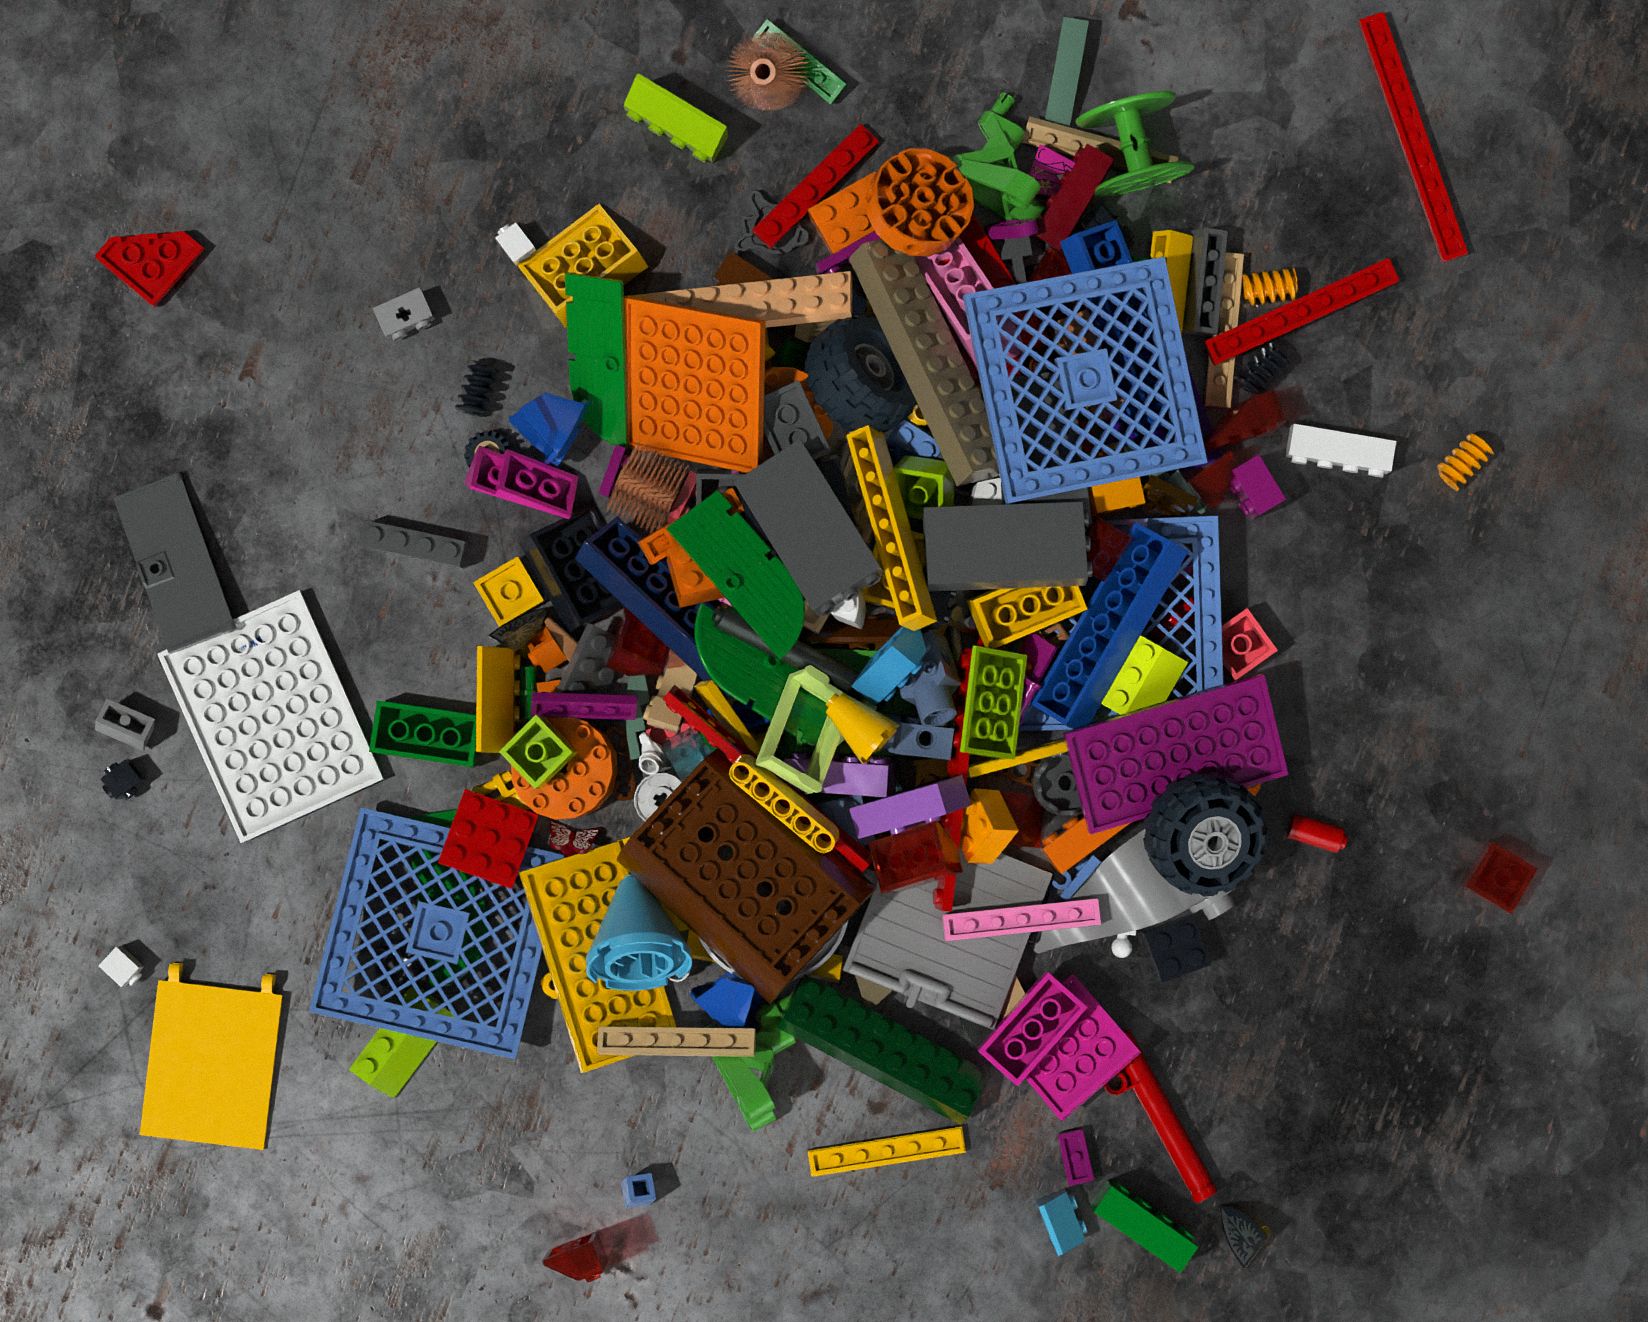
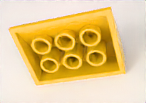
(586, 247)
(496, 697)

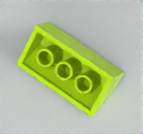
(675, 118)
(394, 1056)

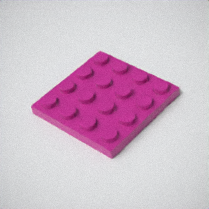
(1082, 1058)

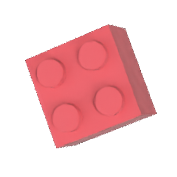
(1244, 644)

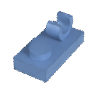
(1085, 868)

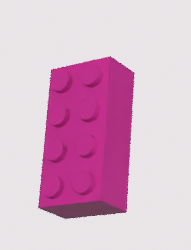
(1031, 1028)

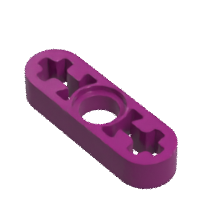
(1011, 228)

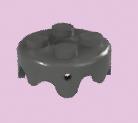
(1047, 788)

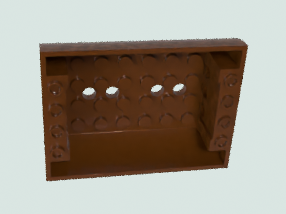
(722, 897)

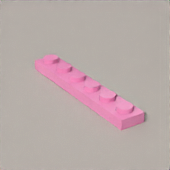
(1021, 919)

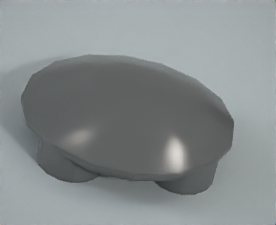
(391, 962)

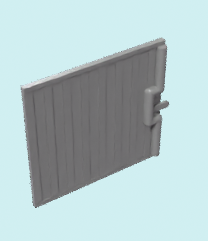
(906, 949)

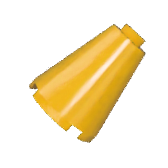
(860, 725)

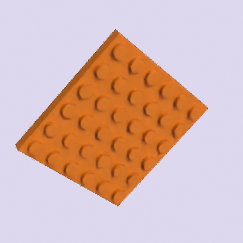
(695, 383)

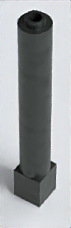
(801, 655)

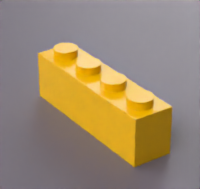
(1177, 251)

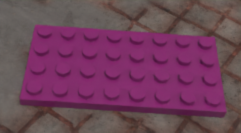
(1135, 756)

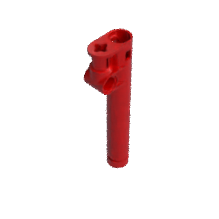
(1166, 1123)

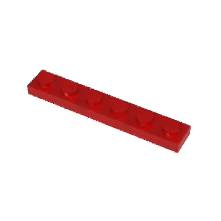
(815, 186)

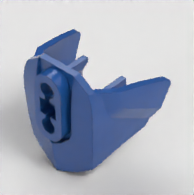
(550, 424)
(729, 1001)

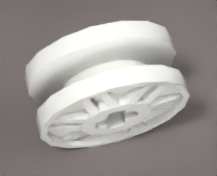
(648, 788)

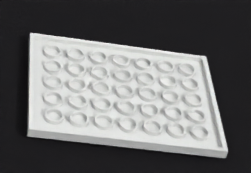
(272, 718)

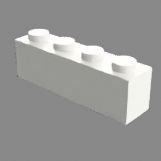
(1340, 449)

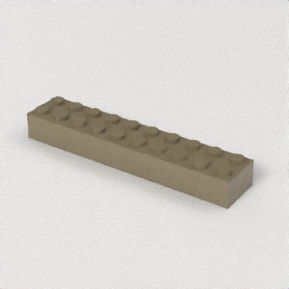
(928, 359)

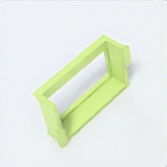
(811, 781)

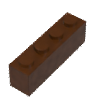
(736, 271)

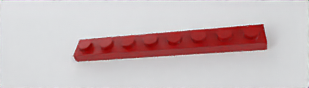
(1301, 311)

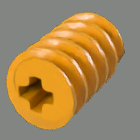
(1270, 286)
(1463, 460)

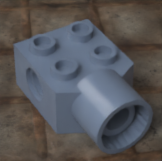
(933, 683)
(906, 741)

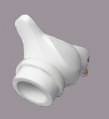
(652, 755)

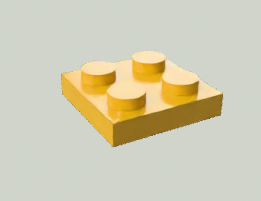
(508, 591)

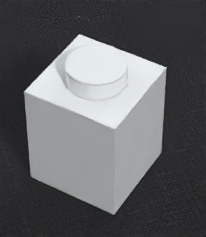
(515, 243)
(122, 967)

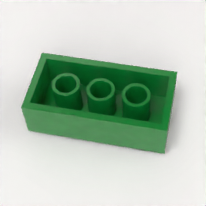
(424, 734)
(1143, 1226)

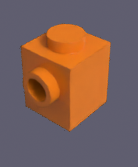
(545, 650)

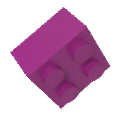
(1255, 487)

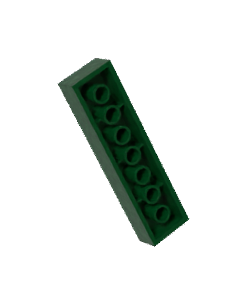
(882, 1049)

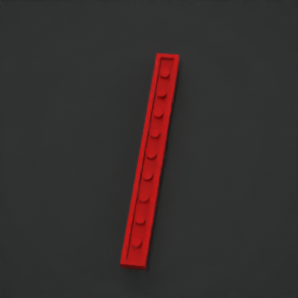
(1412, 137)
(721, 738)
(956, 766)

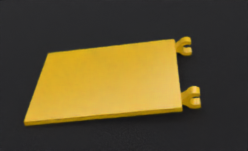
(211, 1062)

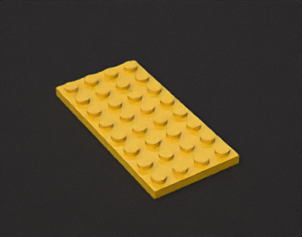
(567, 909)

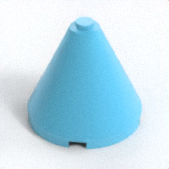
(637, 942)

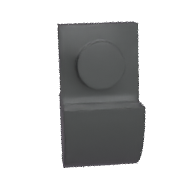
(1014, 252)

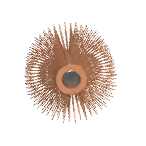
(778, 67)
(647, 488)

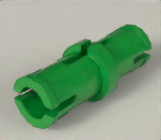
(527, 686)

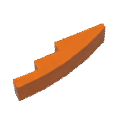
(658, 542)

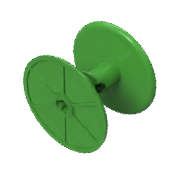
(1127, 116)

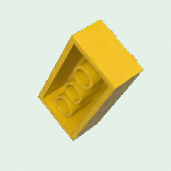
(1016, 612)

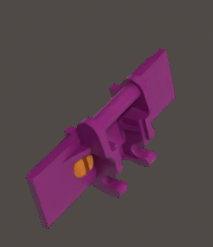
(1039, 655)

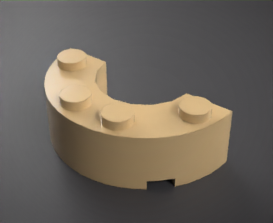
(676, 674)

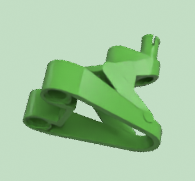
(997, 167)
(746, 1088)

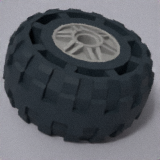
(858, 376)
(1205, 834)

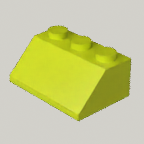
(1144, 678)

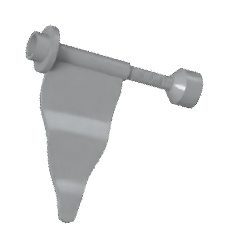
(1130, 898)

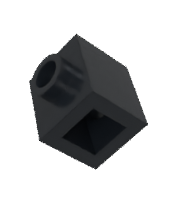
(122, 780)

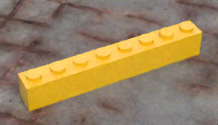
(891, 528)

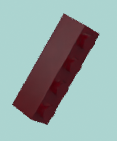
(1074, 195)

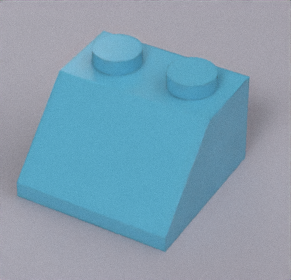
(1061, 1222)

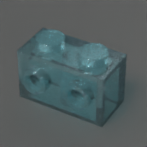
(685, 752)

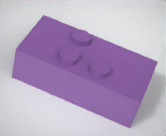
(909, 807)

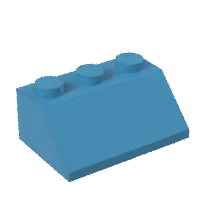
(891, 666)

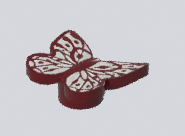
(569, 841)

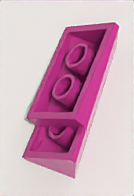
(522, 481)

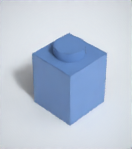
(638, 1190)

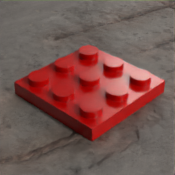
(488, 839)

